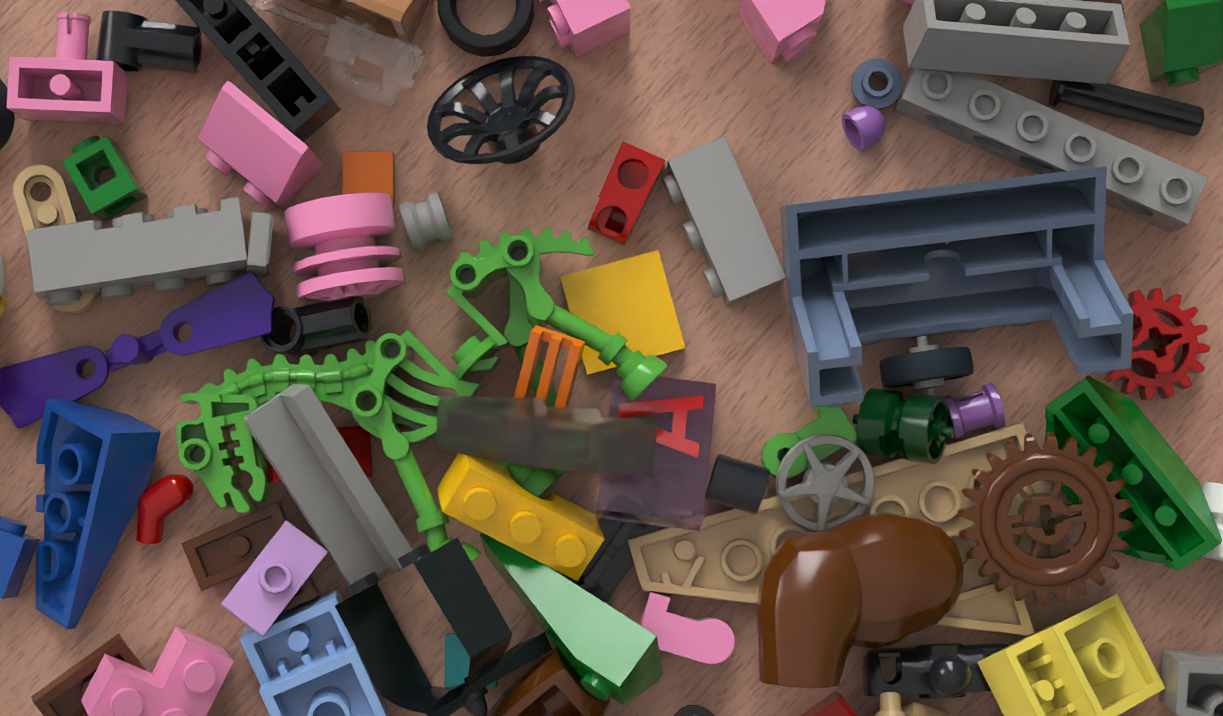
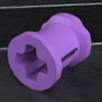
(975, 411)

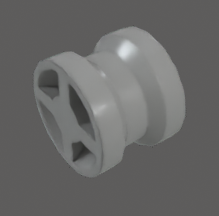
(426, 221)

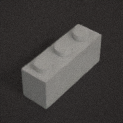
(723, 222)

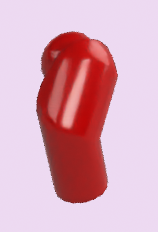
(158, 502)

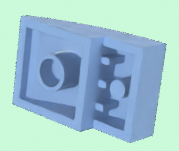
(312, 664)

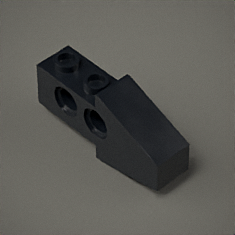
(264, 63)

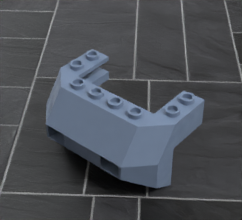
(951, 264)

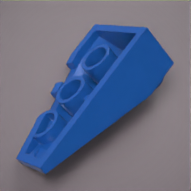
(93, 482)

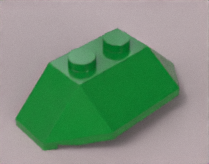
(1166, 498)

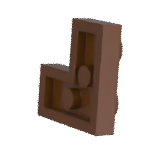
(235, 546)

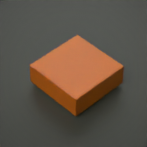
(368, 172)

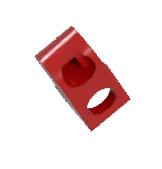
(625, 193)

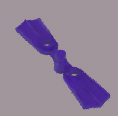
(217, 319)

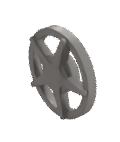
(824, 481)

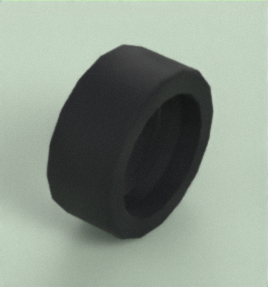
(488, 44)

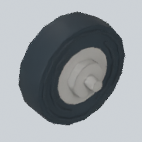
(926, 366)

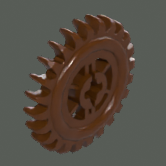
(1097, 509)

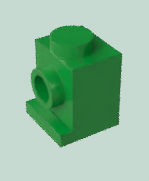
(87, 163)

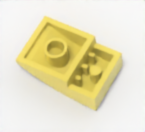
(1075, 667)

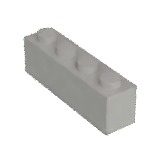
(1018, 38)

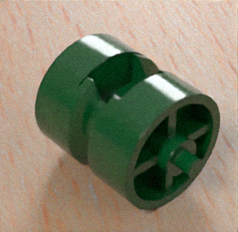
(911, 426)

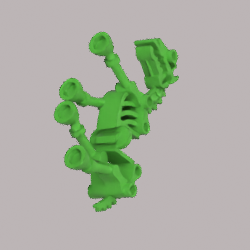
(367, 382)

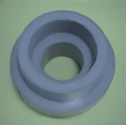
(877, 99)

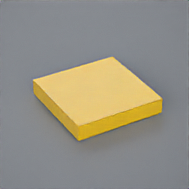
(629, 300)

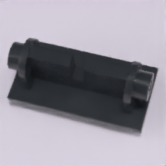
(612, 557)

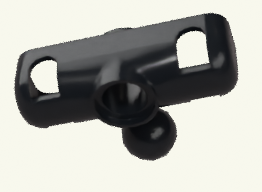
(929, 670)

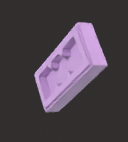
(274, 578)

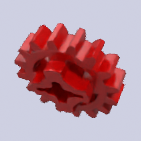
(1159, 362)

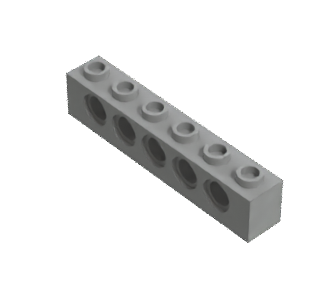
(1051, 143)

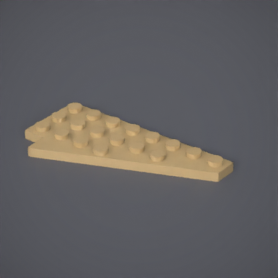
(736, 545)

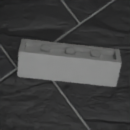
(327, 483)

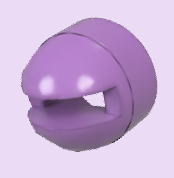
(863, 126)

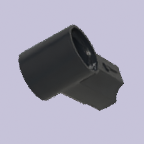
(140, 43)
(319, 326)
(737, 484)

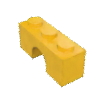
(494, 504)

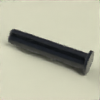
(1129, 105)

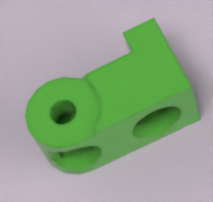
(830, 421)

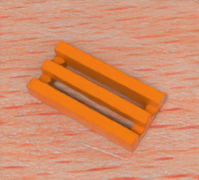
(556, 341)

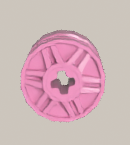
(344, 246)

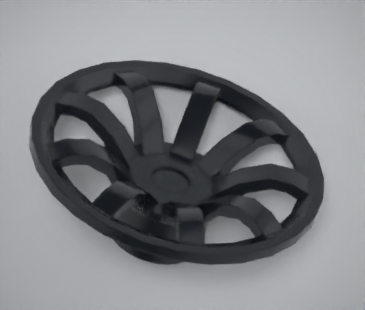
(507, 125)

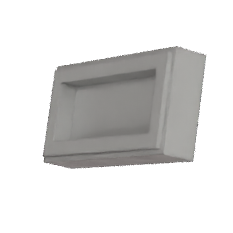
(260, 244)

